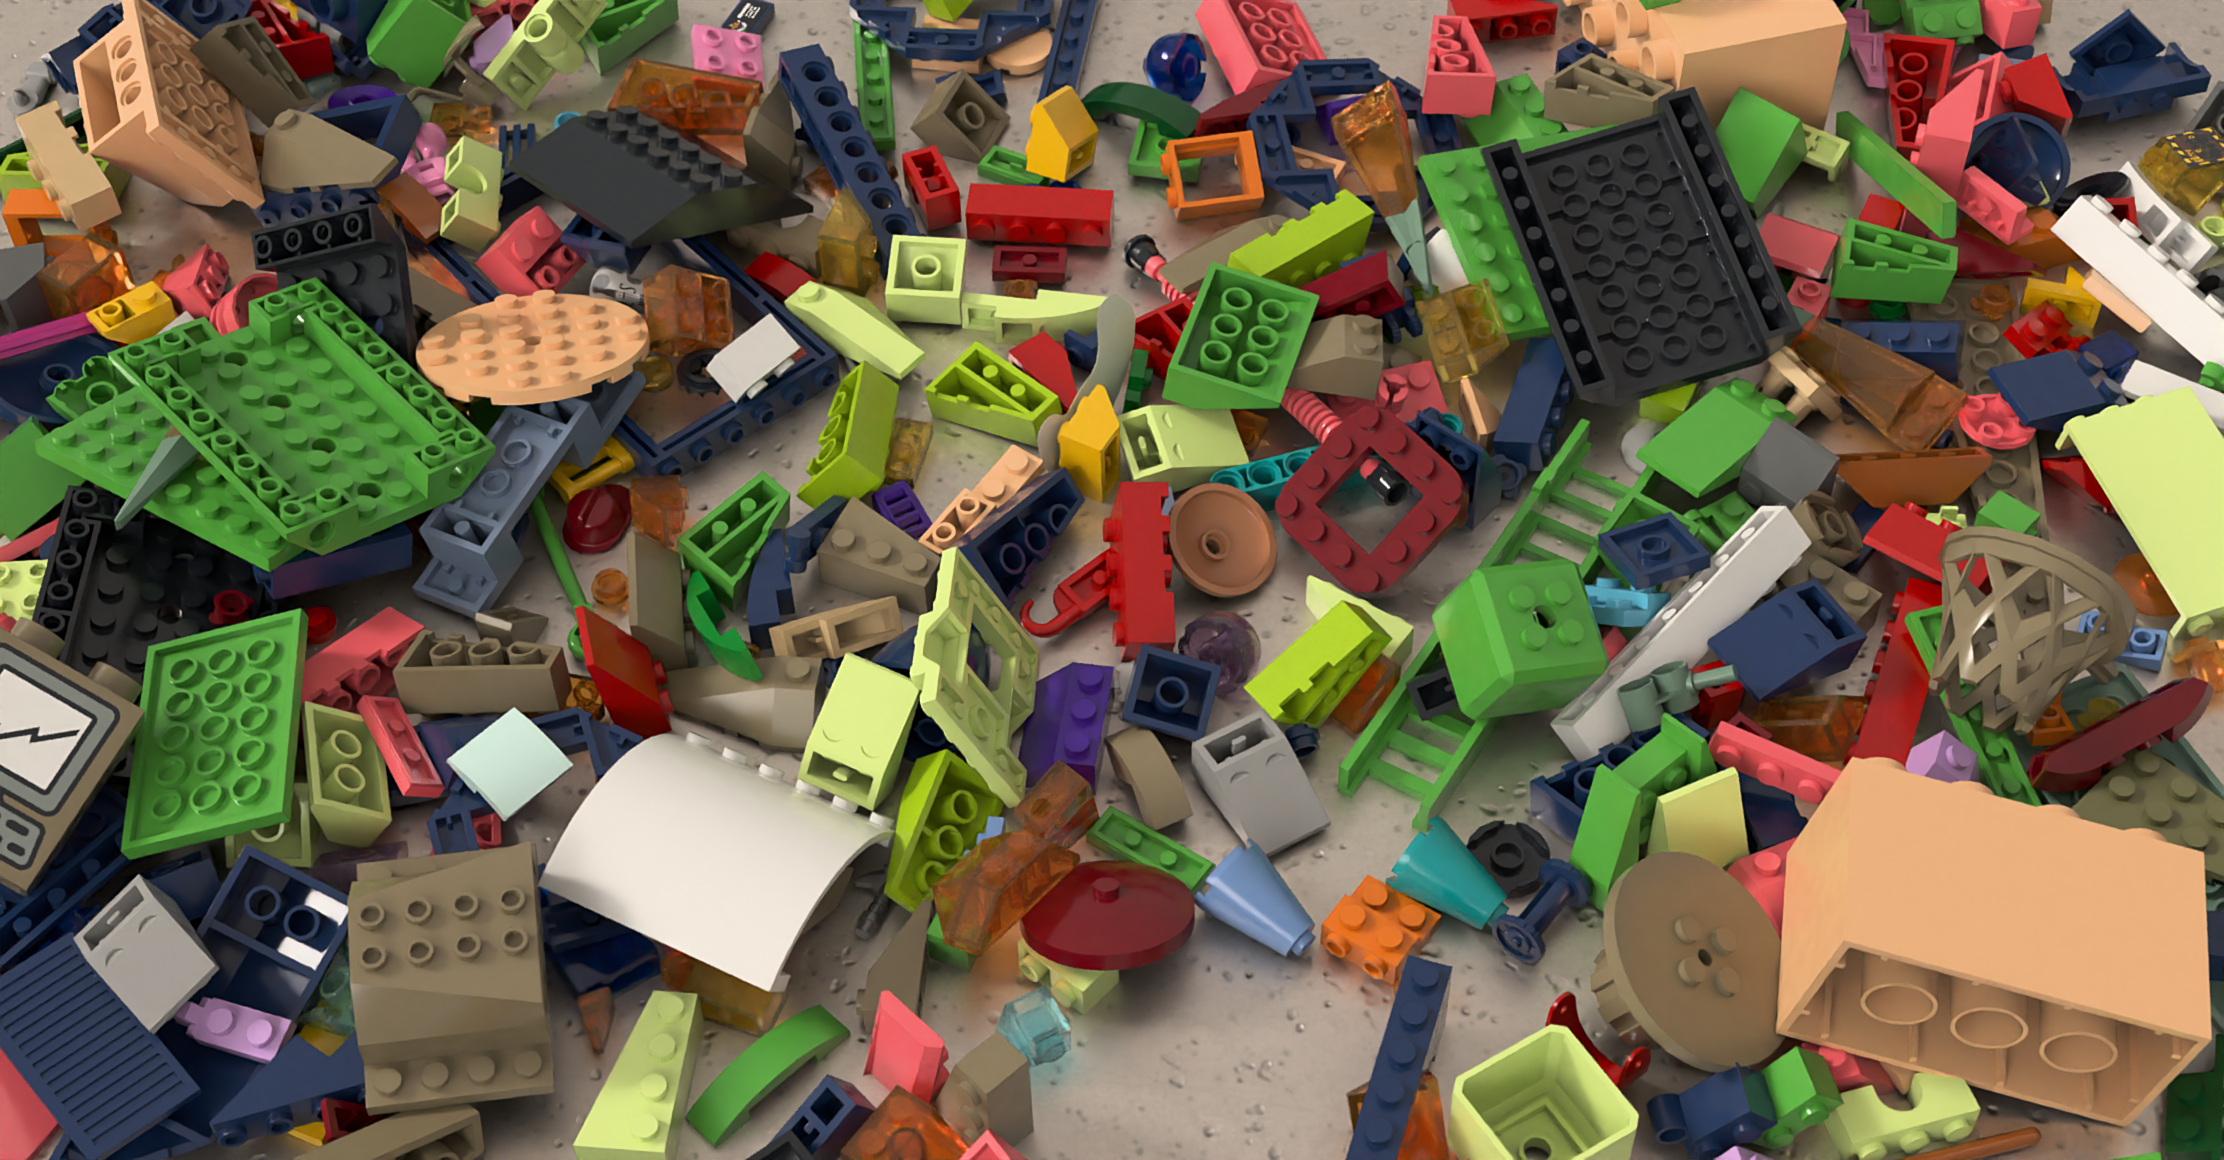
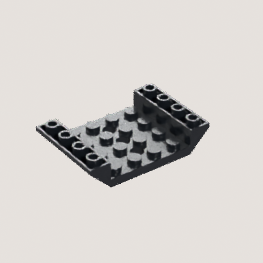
(356, 259)

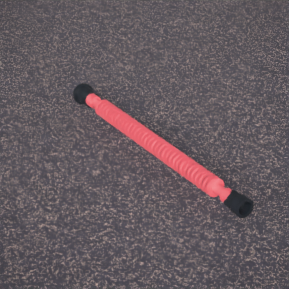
(1302, 404)

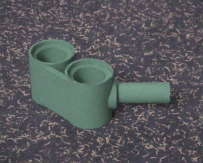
(1668, 691)

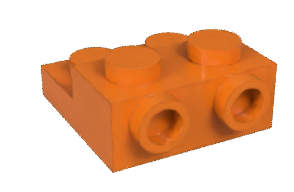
(1378, 929)

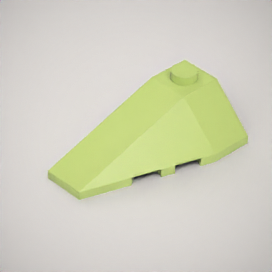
(854, 328)

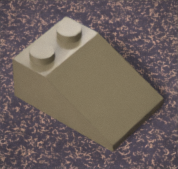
(1341, 357)

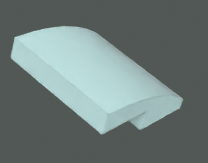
(510, 763)

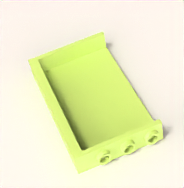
(2167, 483)

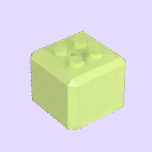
(1543, 1097)

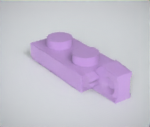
(235, 1028)

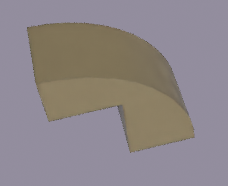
(1145, 765)

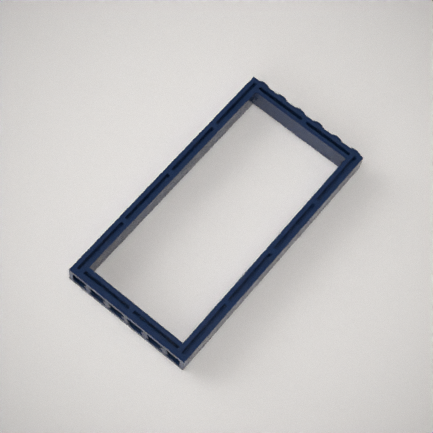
(726, 426)

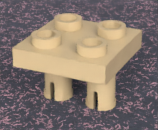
(1810, 388)

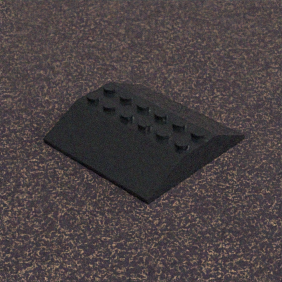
(650, 179)

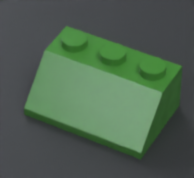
(1514, 114)

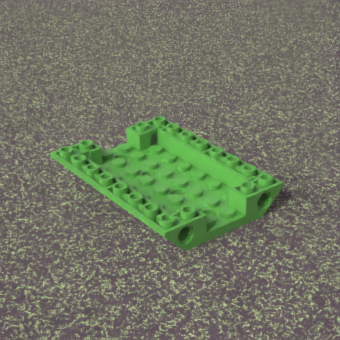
(341, 395)

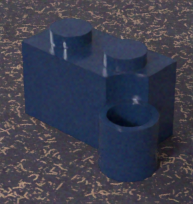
(1714, 1113)

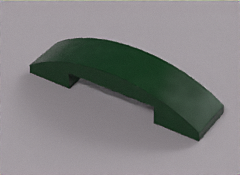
(1173, 116)

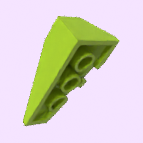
(936, 823)

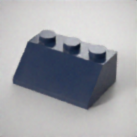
(1926, 342)

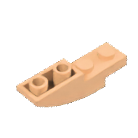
(969, 508)

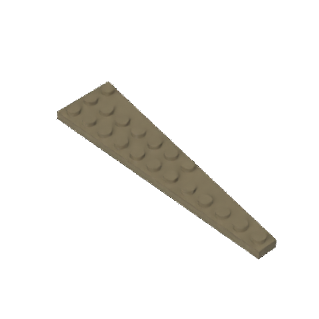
(2011, 470)

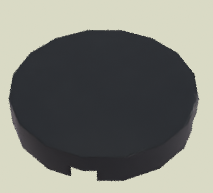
(1511, 855)

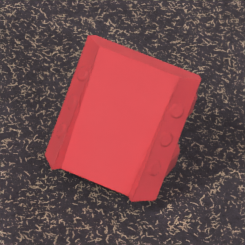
(906, 1051)

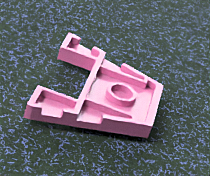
(1867, 47)

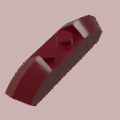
(2079, 758)

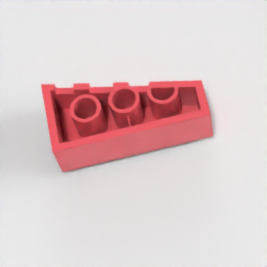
(1457, 70)
(358, 663)

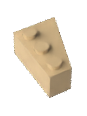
(65, 168)

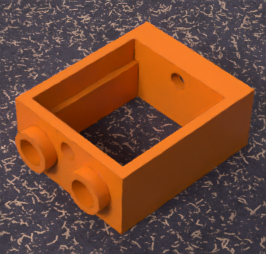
(1236, 143)
(21, 216)

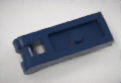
(809, 533)

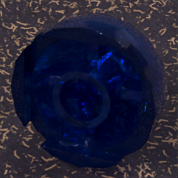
(1175, 65)

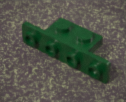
(2197, 1113)

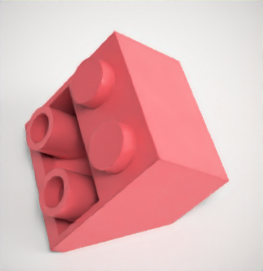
(1799, 247)
(530, 257)

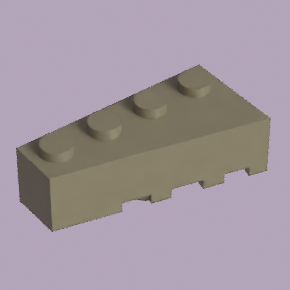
(418, 1134)

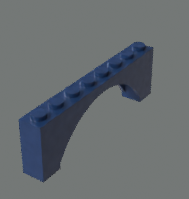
(1402, 1060)

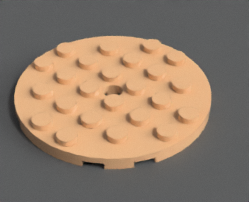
(532, 348)

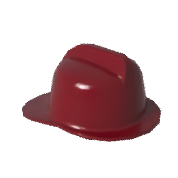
(597, 518)

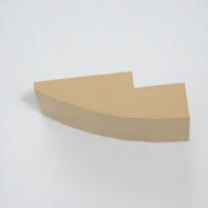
(839, 630)

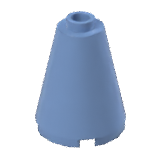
(1257, 901)

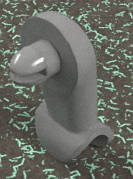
(32, 91)

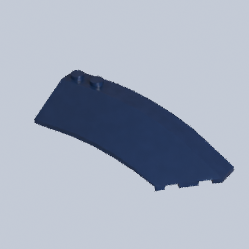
(273, 946)

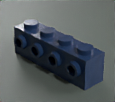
(1535, 406)

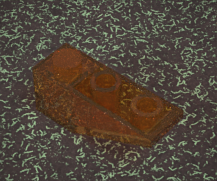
(659, 507)

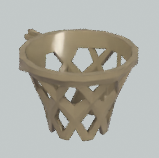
(2047, 650)

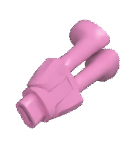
(430, 172)

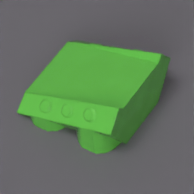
(97, 386)

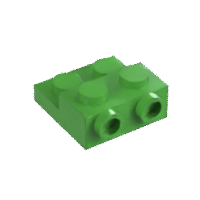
(1943, 19)

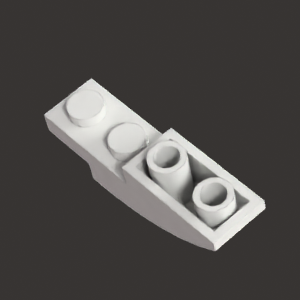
(2165, 224)

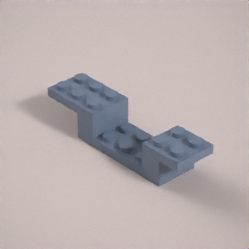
(472, 532)

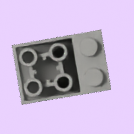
(1258, 783)
(147, 952)

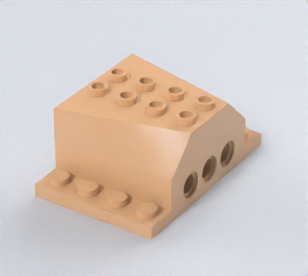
(165, 112)

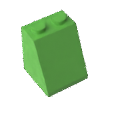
(415, 37)
(1761, 147)
(28, 481)

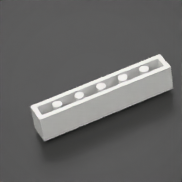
(2145, 276)

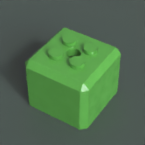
(1502, 656)

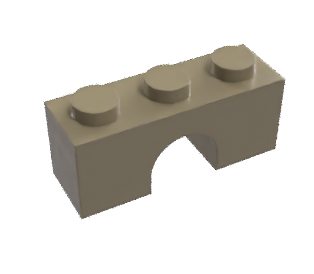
(793, 244)

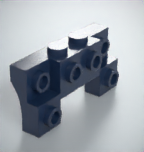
(2133, 86)

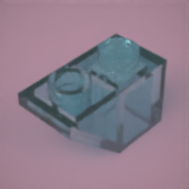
(1036, 1027)

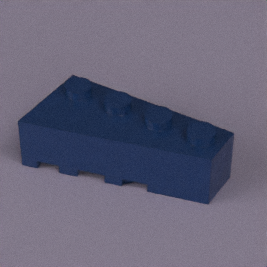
(1563, 797)

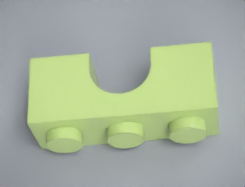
(473, 210)
(1870, 1130)

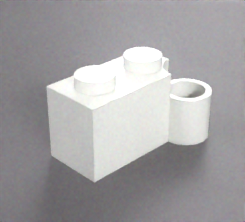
(754, 358)

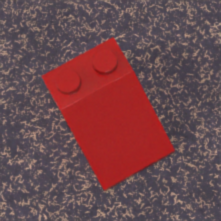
(625, 676)

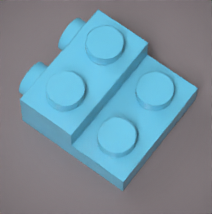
(1624, 605)

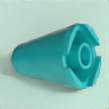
(1448, 877)

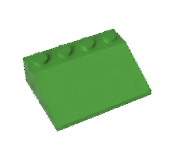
(1239, 342)

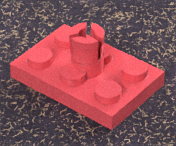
(1400, 391)

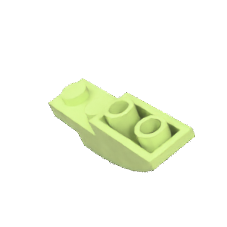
(1020, 319)

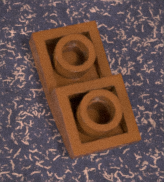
(415, 206)

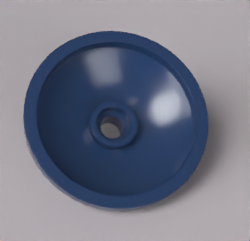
(2046, 143)

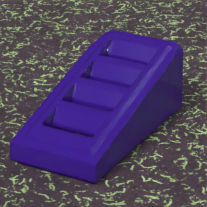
(898, 500)

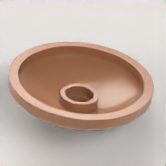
(1235, 531)

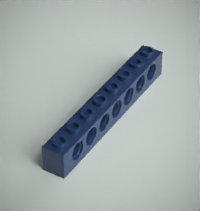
(845, 145)

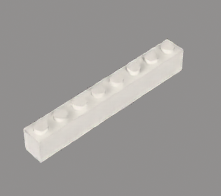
(1680, 631)

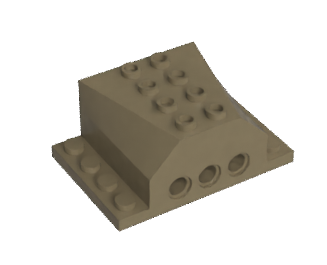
(450, 979)

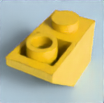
(134, 315)

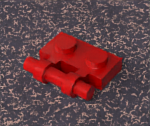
(2043, 332)

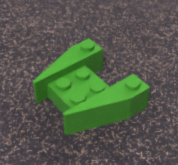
(1625, 799)

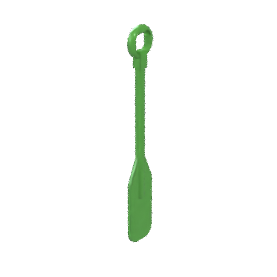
(483, 417)

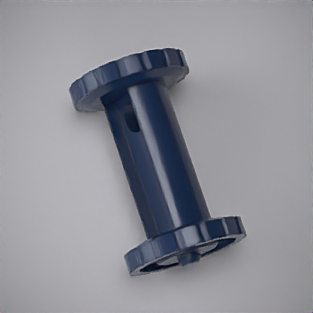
(1561, 887)

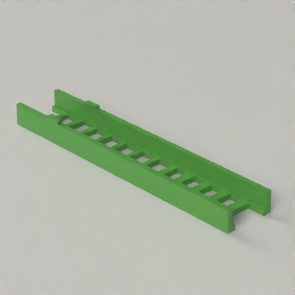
(1514, 540)

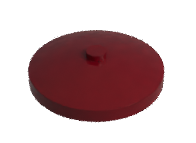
(1111, 916)

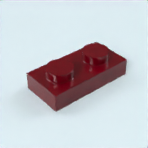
(1029, 262)

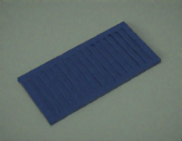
(87, 1051)

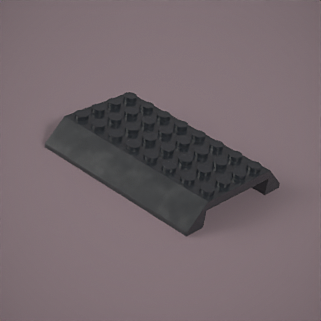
(1643, 254)

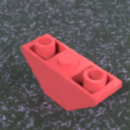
(197, 283)

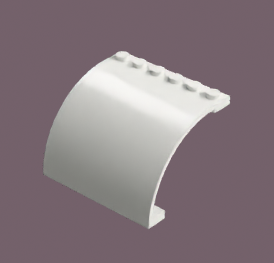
(709, 853)

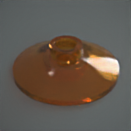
(2143, 586)

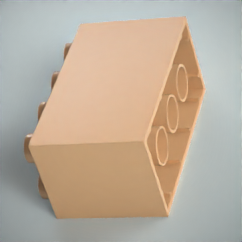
(1766, 46)
(1994, 942)

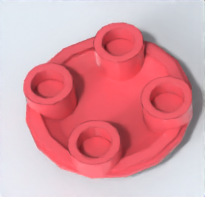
(1994, 422)

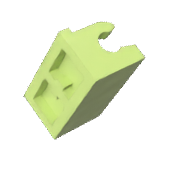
(1826, 151)

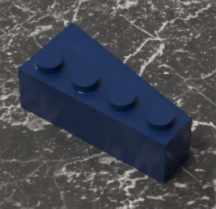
(1019, 533)

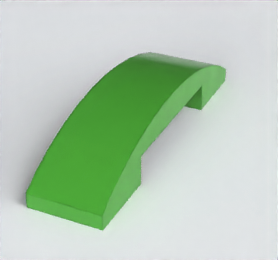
(761, 1068)

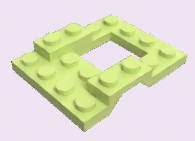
(953, 694)

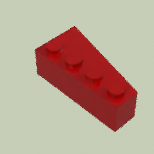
(1915, 80)
(1140, 569)

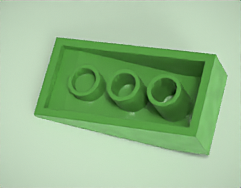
(1713, 437)

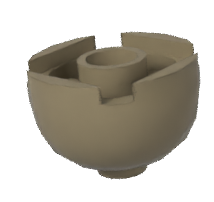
(1828, 529)

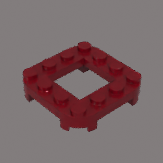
(1411, 540)

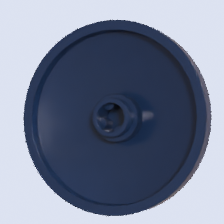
(35, 374)

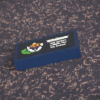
(750, 16)

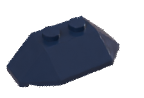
(599, 247)

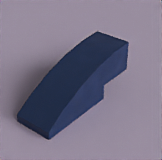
(769, 591)

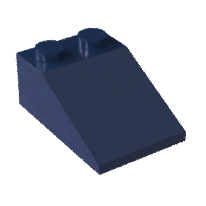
(2056, 388)

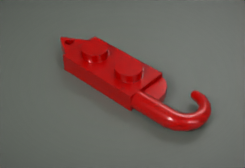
(1073, 598)

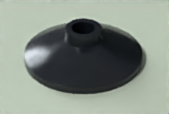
(2103, 184)

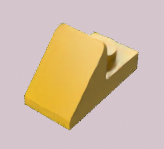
(2069, 297)

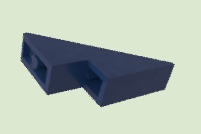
(290, 1092)

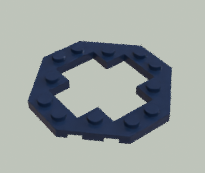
(995, 29)
(1293, 103)
(452, 830)

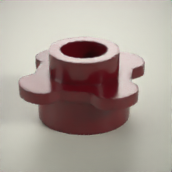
(231, 601)

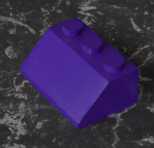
(1069, 722)

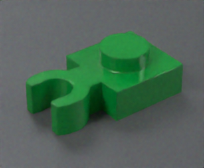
(1139, 378)

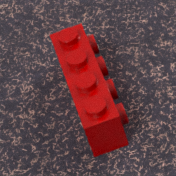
(1040, 214)

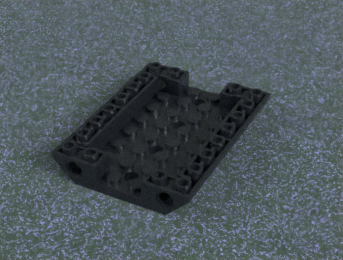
(114, 585)

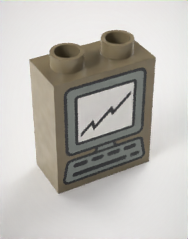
(55, 747)

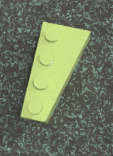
(649, 1086)

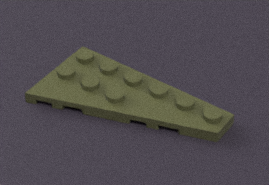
(2161, 798)

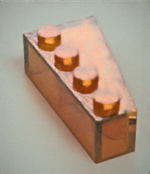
(688, 96)

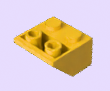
(1061, 136)
(1092, 446)

